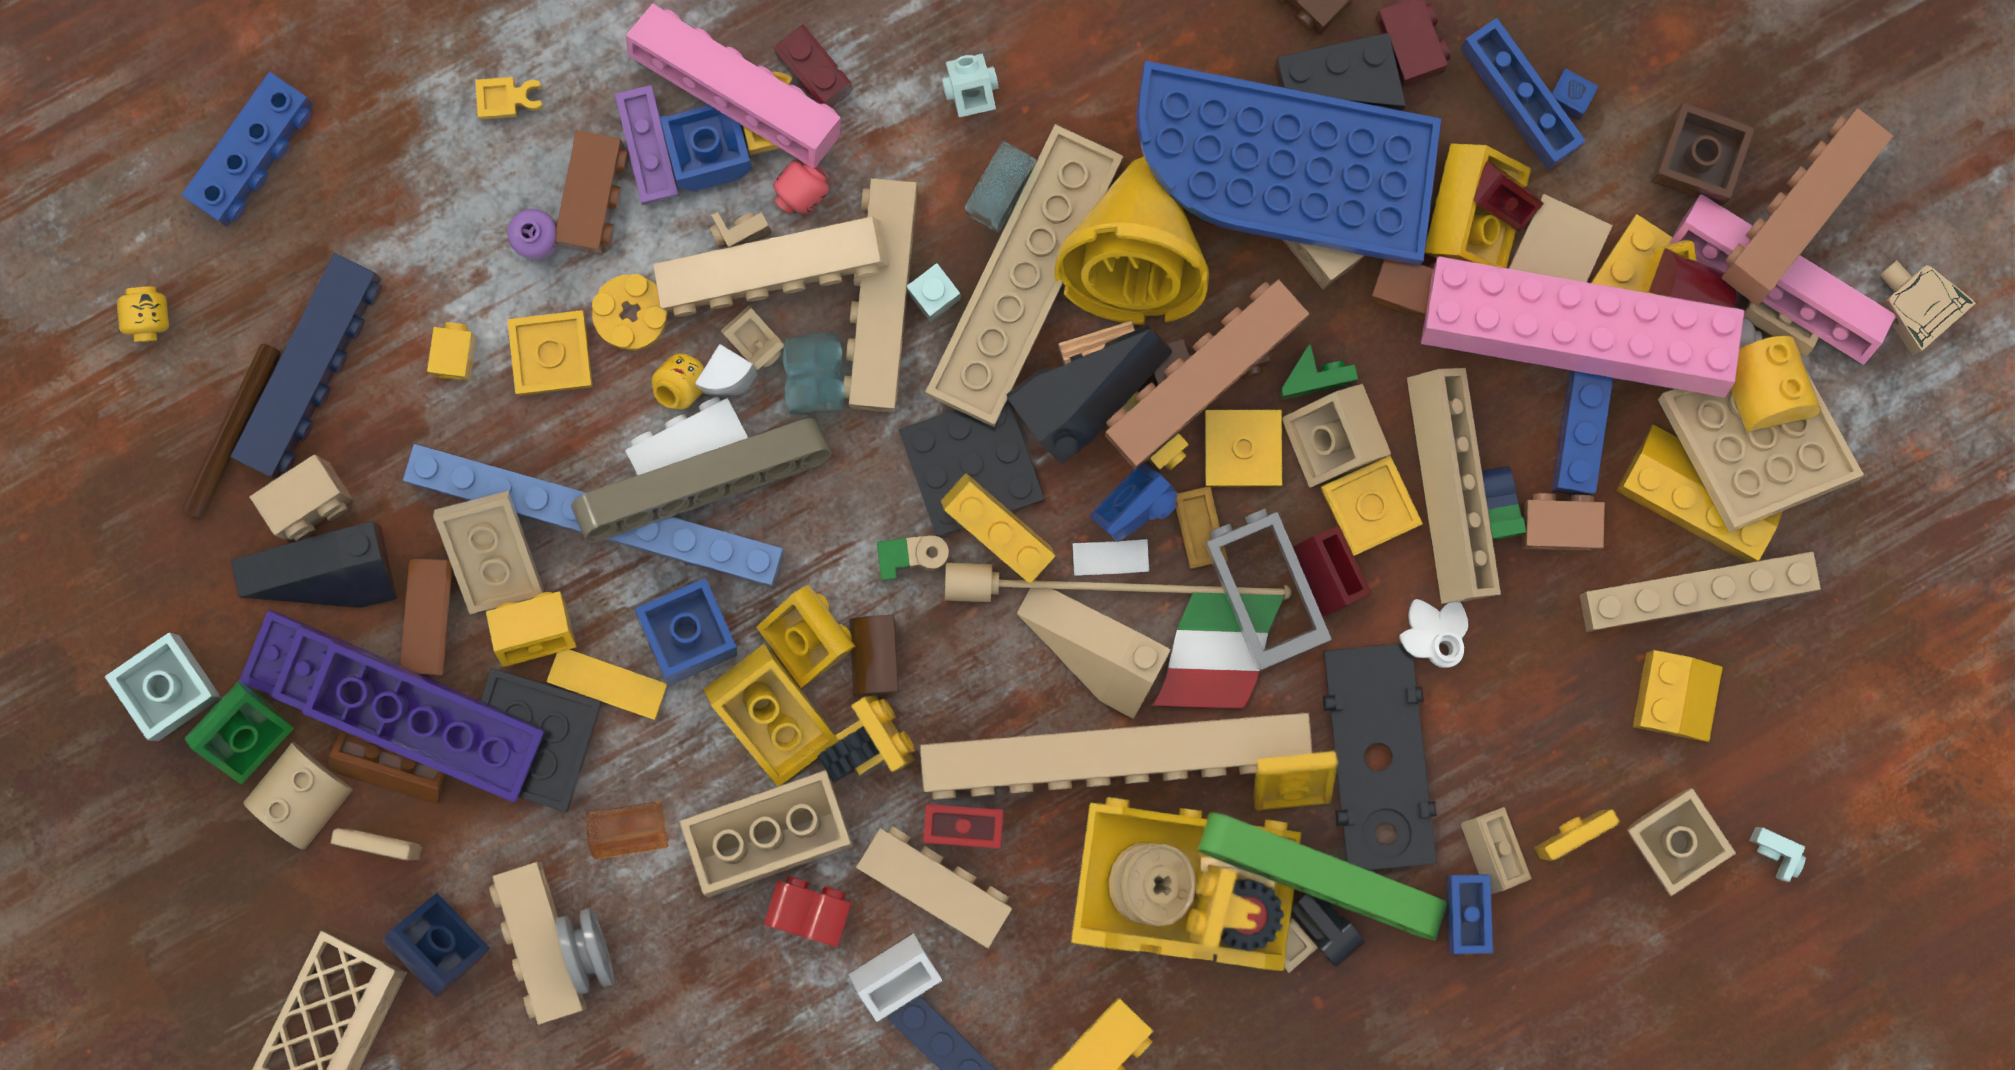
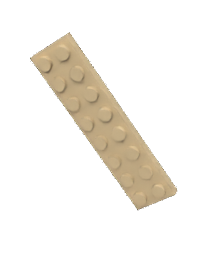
(1020, 278)

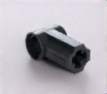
(1331, 932)

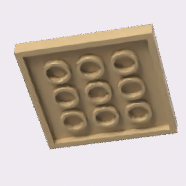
(1759, 469)

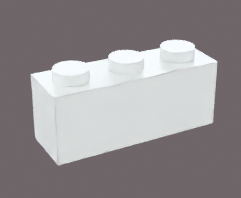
(687, 437)

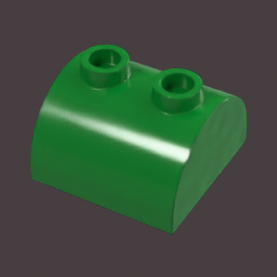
(239, 732)

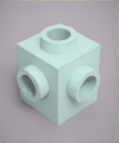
(970, 84)

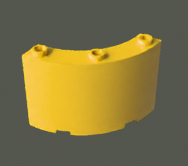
(1099, 924)

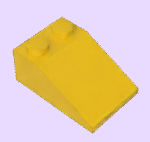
(770, 715)

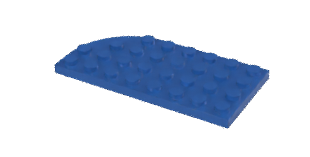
(1290, 161)

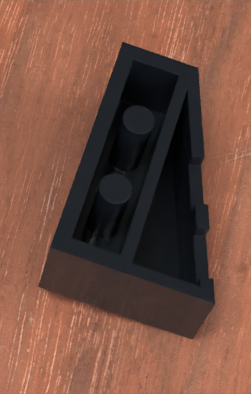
(1349, 71)

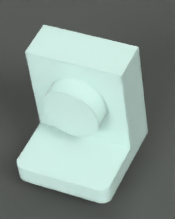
(1774, 846)

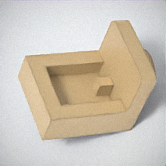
(753, 338)

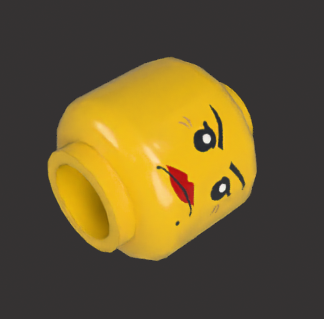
(675, 381)

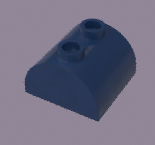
(436, 945)

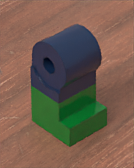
(1502, 503)

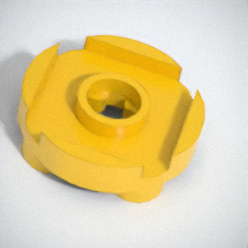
(609, 305)

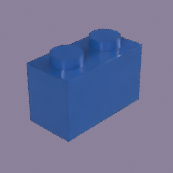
(1469, 914)

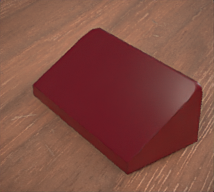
(1506, 197)

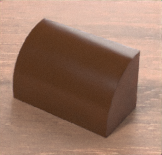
(874, 655)

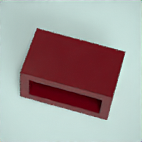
(1691, 281)
(1331, 571)

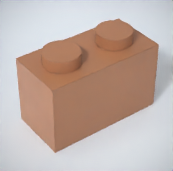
(1563, 524)

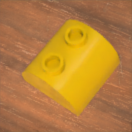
(1773, 384)
(806, 635)

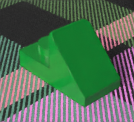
(1306, 380)

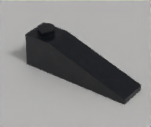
(1075, 401)
(328, 569)

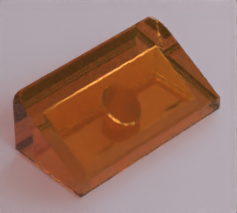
(626, 830)

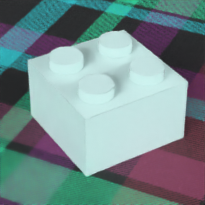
(163, 687)

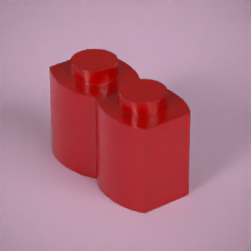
(808, 912)

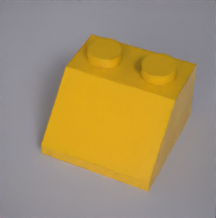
(1677, 695)

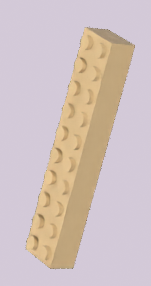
(1110, 754)

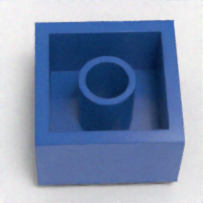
(686, 632)

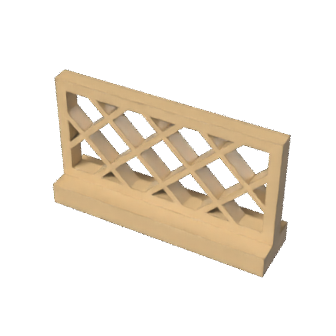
(362, 1026)

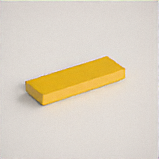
(607, 683)

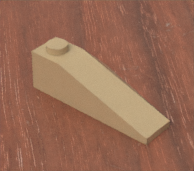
(1101, 652)

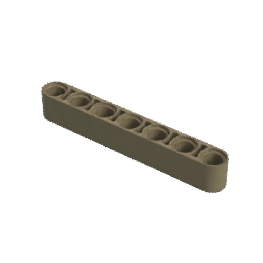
(700, 480)

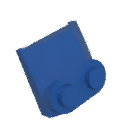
(705, 148)
(1134, 501)

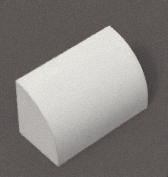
(726, 374)
(895, 977)

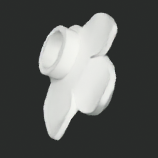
(1433, 628)

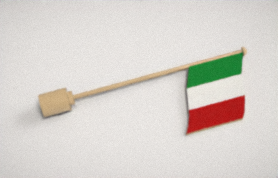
(1208, 655)

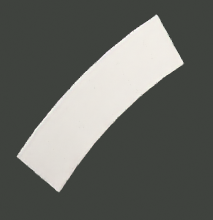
(1110, 557)

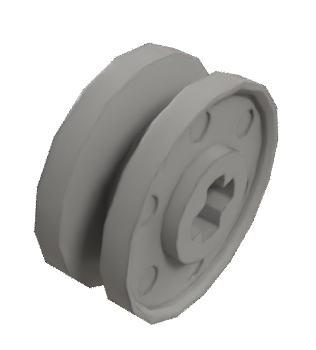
(585, 951)

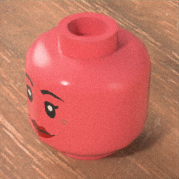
(800, 187)

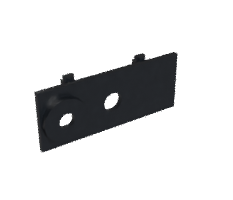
(1370, 703)

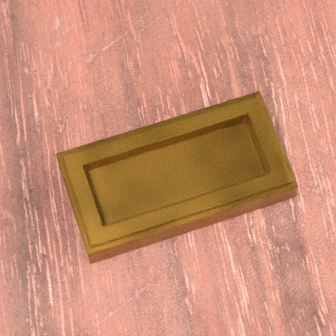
(1196, 519)

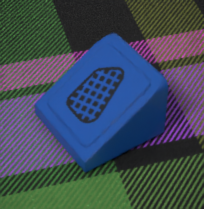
(1574, 93)

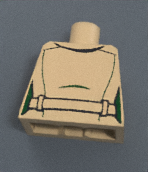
(1922, 304)

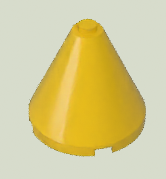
(1134, 254)

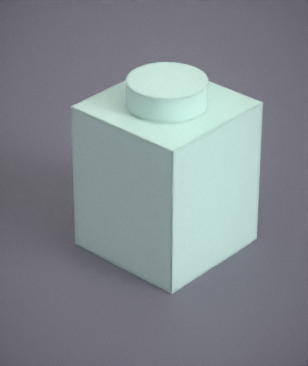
(933, 292)

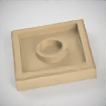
(376, 844)

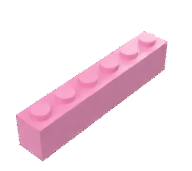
(733, 85)
(1802, 294)

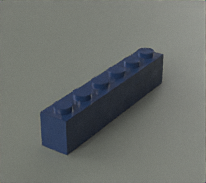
(307, 367)

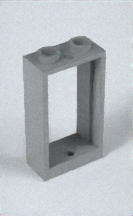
(1287, 648)

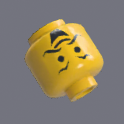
(142, 313)

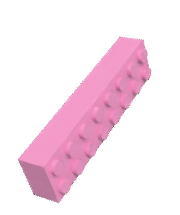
(1583, 327)

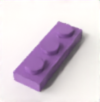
(646, 145)

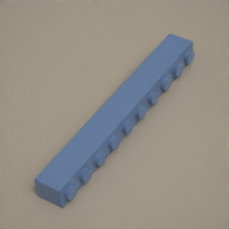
(552, 505)

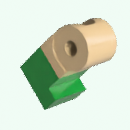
(914, 552)

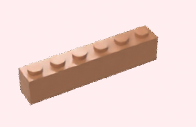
(1807, 206)
(1206, 374)

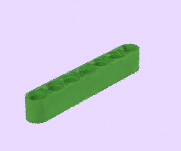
(1322, 876)

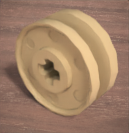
(1152, 884)

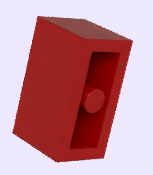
(963, 826)

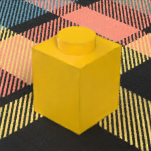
(452, 352)

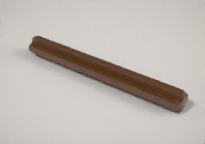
(231, 431)

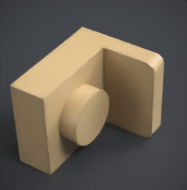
(745, 230)

